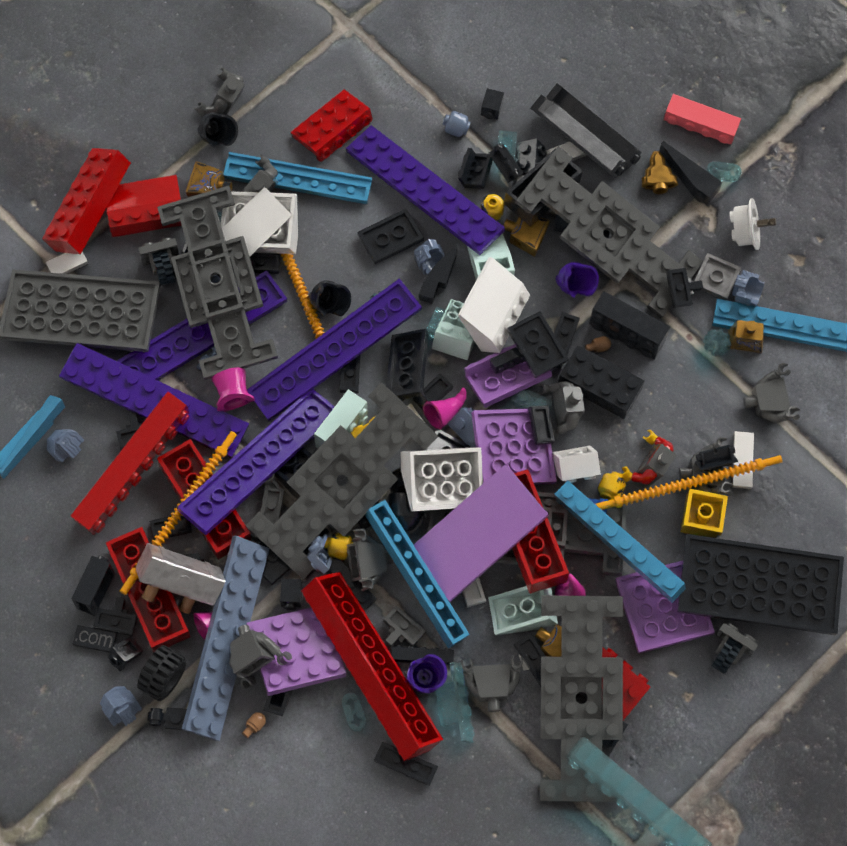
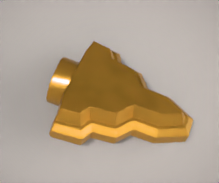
(658, 175)

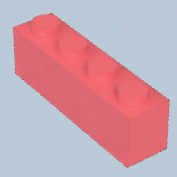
(702, 119)

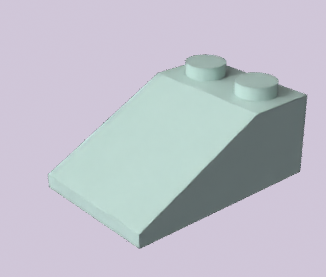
(519, 611)

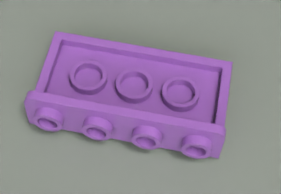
(495, 387)

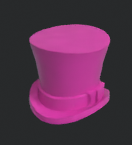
(232, 389)

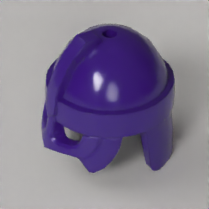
(577, 279)
(429, 667)

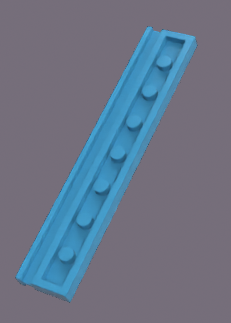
(302, 178)
(784, 324)

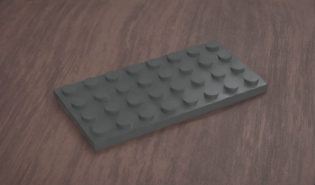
(79, 310)

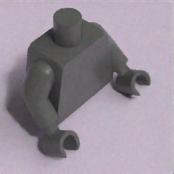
(226, 96)
(263, 178)
(771, 397)
(567, 405)
(716, 487)
(366, 559)
(253, 652)
(492, 682)

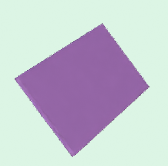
(479, 531)

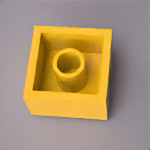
(704, 513)

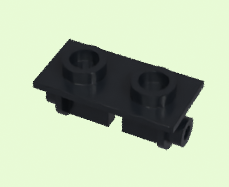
(505, 162)
(707, 460)

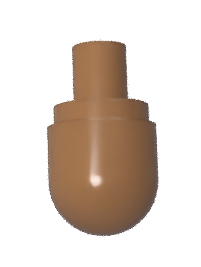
(599, 344)
(254, 724)

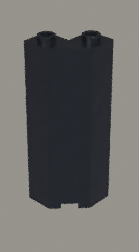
(586, 131)

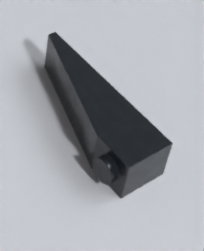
(695, 178)

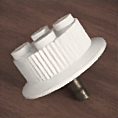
(748, 225)

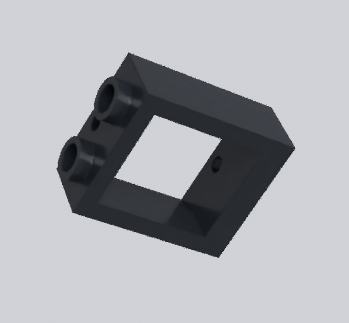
(93, 585)

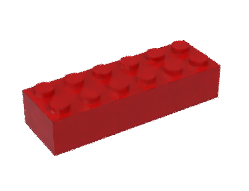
(86, 201)
(181, 469)
(539, 551)
(159, 618)

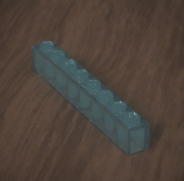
(633, 796)

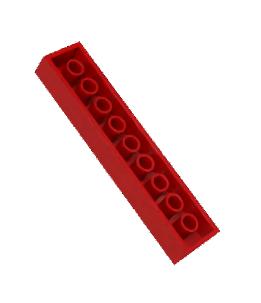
(372, 665)

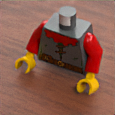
(654, 464)

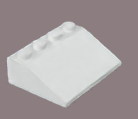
(285, 238)
(493, 306)
(440, 477)

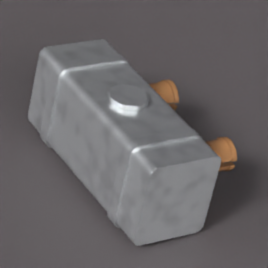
(180, 576)

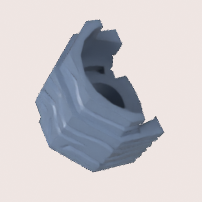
(428, 255)
(748, 288)
(64, 444)
(120, 705)

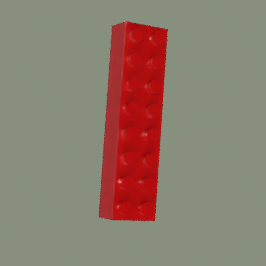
(131, 463)

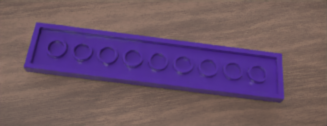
(425, 190)
(184, 343)
(334, 349)
(142, 394)
(255, 462)

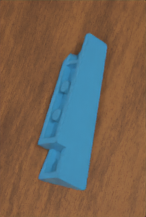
(29, 434)

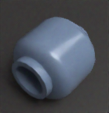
(456, 124)

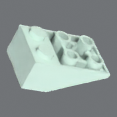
(498, 251)
(451, 334)

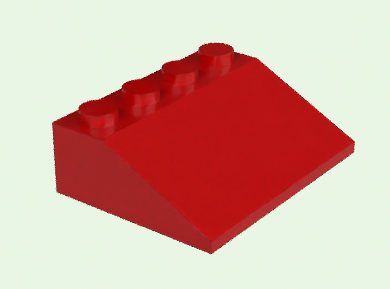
(135, 205)

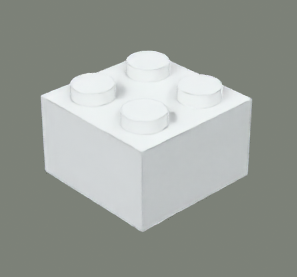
(576, 464)

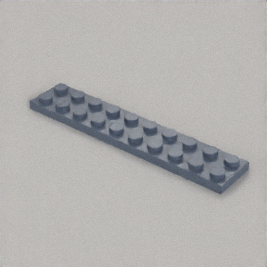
(232, 609)

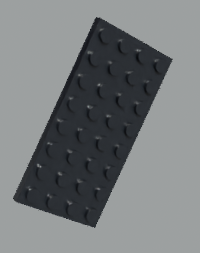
(761, 584)

